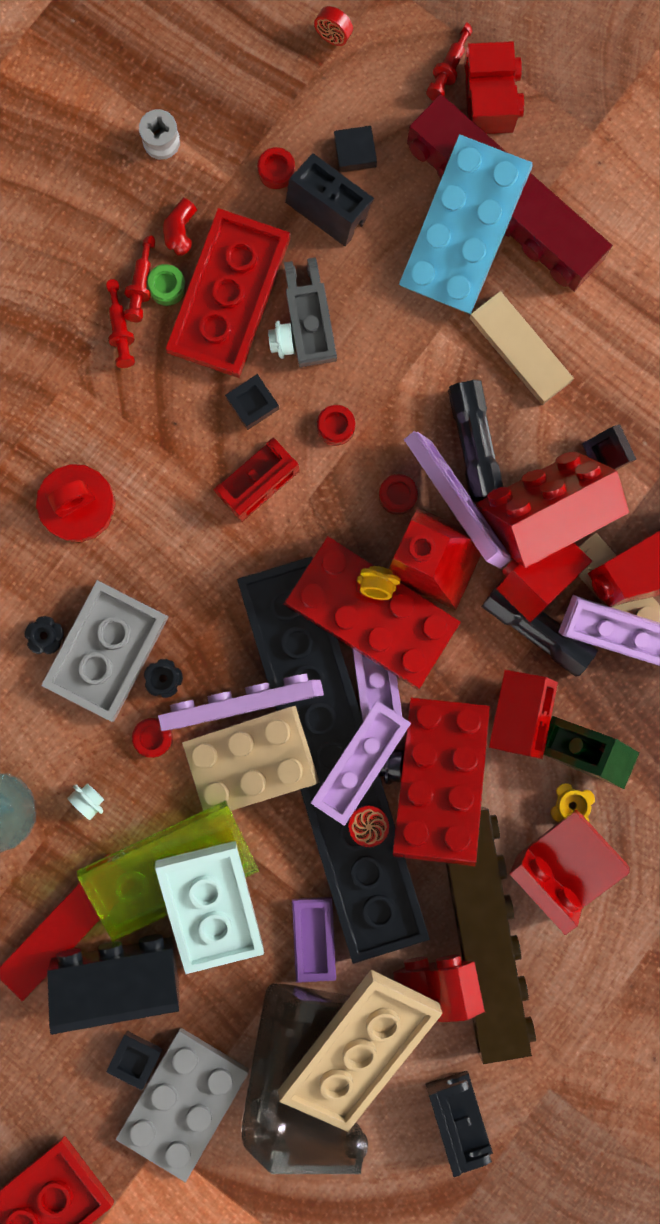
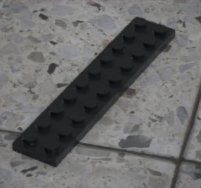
(366, 883)

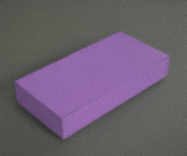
(314, 939)

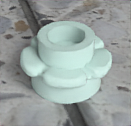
(282, 339)
(86, 800)

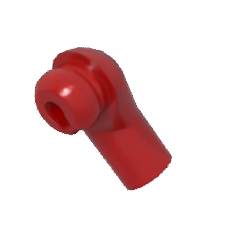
(174, 227)

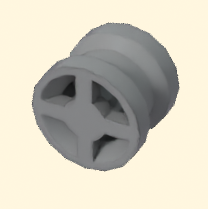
(162, 144)

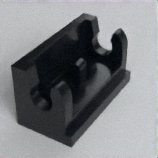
(328, 199)
(460, 1123)

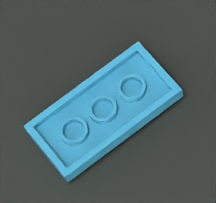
(465, 224)

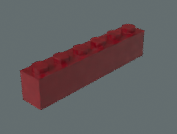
(540, 220)

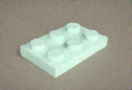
(209, 907)

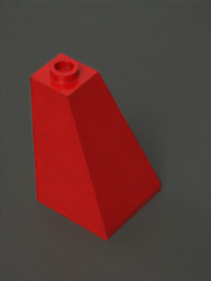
(435, 558)
(630, 575)

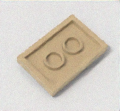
(251, 761)

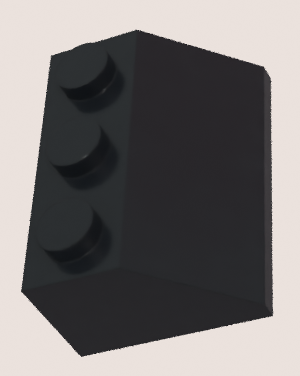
(112, 984)

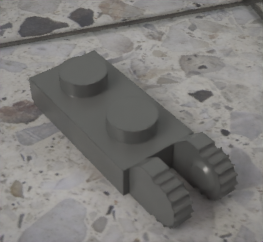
(310, 317)

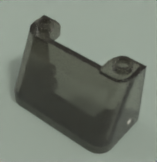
(274, 1132)

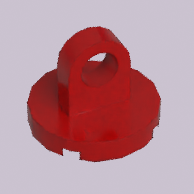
(75, 503)

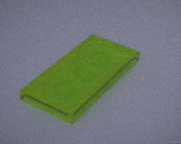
(126, 883)

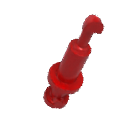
(445, 72)
(138, 290)
(120, 335)

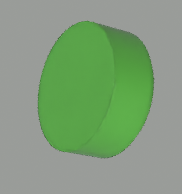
(166, 284)

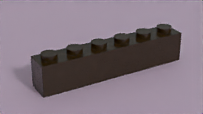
(486, 939)

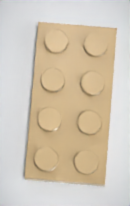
(359, 1051)

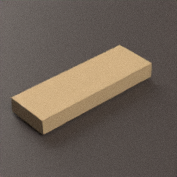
(521, 348)

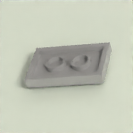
(105, 651)
(182, 1104)

